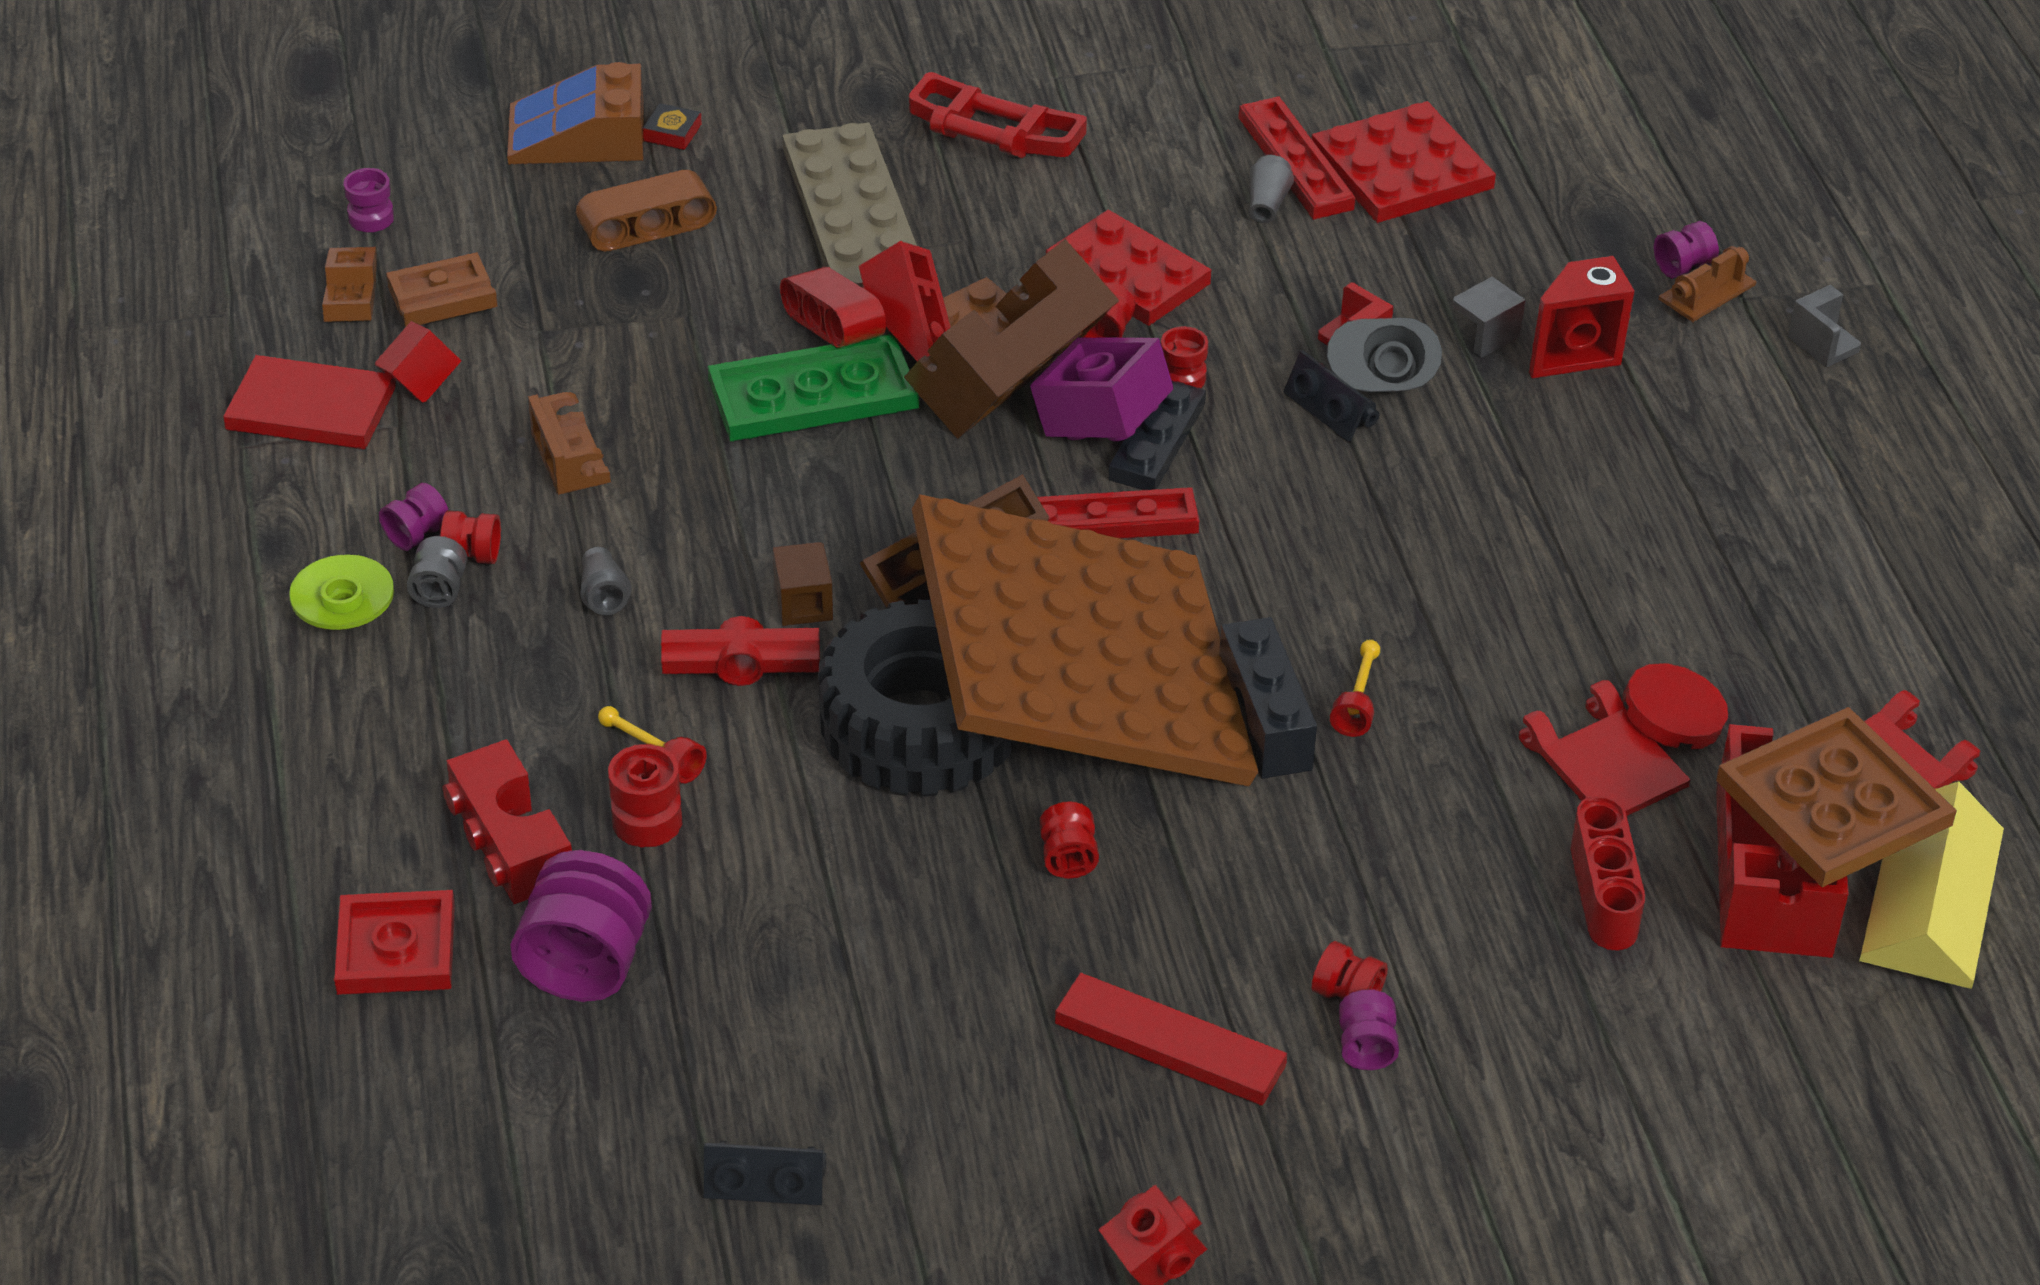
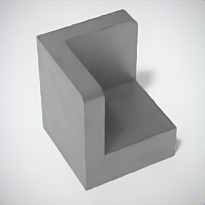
(1495, 311)
(1816, 327)

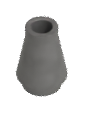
(1269, 184)
(603, 583)

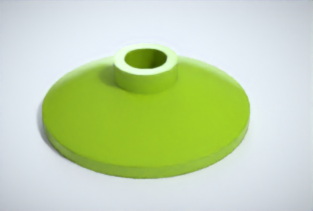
(341, 592)

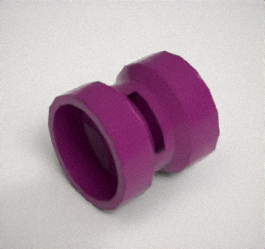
(368, 208)
(1682, 250)
(414, 516)
(1368, 1029)

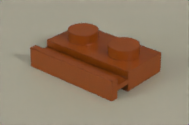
(442, 289)

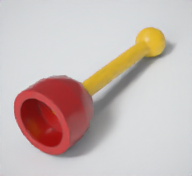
(1356, 702)
(689, 753)

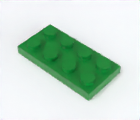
(811, 387)

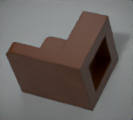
(802, 583)

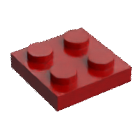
(395, 942)

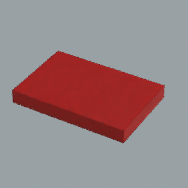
(309, 402)

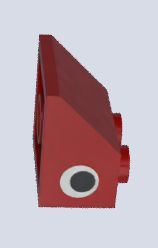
(1582, 319)

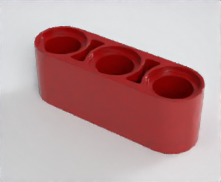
(833, 307)
(1607, 873)

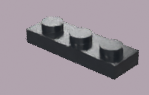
(1154, 445)

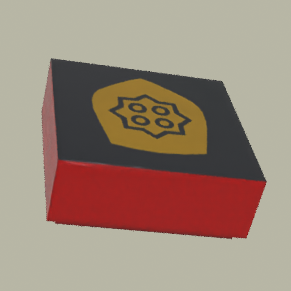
(672, 126)

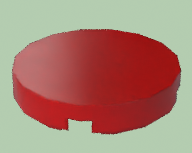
(1675, 706)

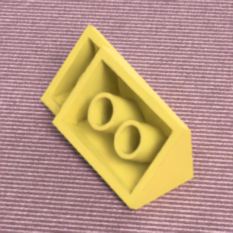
(1937, 897)

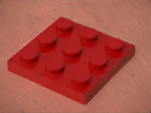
(1404, 161)

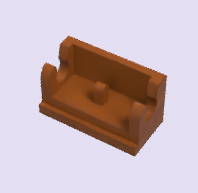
(566, 444)

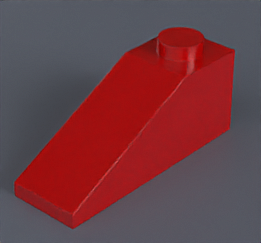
(910, 295)

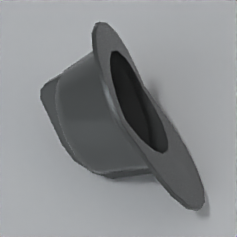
(1384, 354)

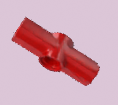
(740, 650)

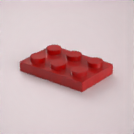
(1140, 262)

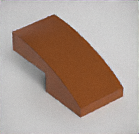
(350, 284)

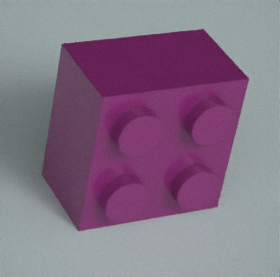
(1102, 388)

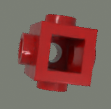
(1155, 1237)

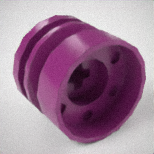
(581, 926)

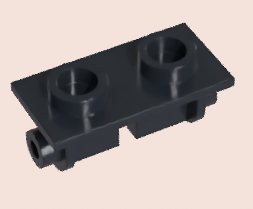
(1329, 397)
(764, 1173)

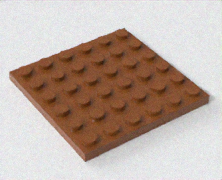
(1080, 642)

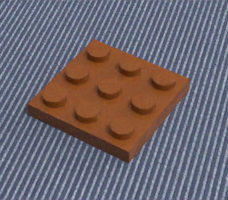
(1835, 796)

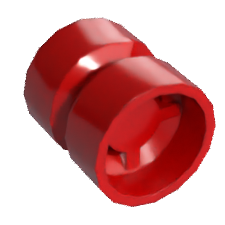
(645, 795)

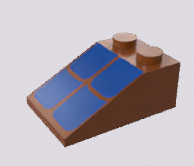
(581, 118)

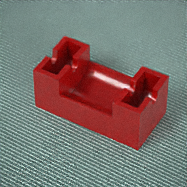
(1762, 890)

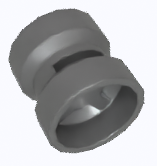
(437, 572)

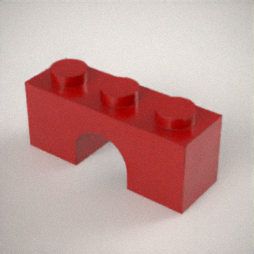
(490, 794)

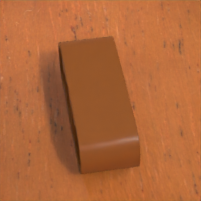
(646, 210)

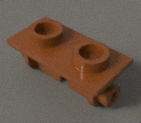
(1710, 286)

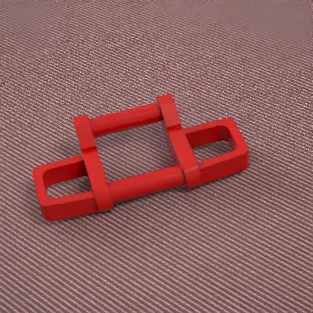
(1011, 140)

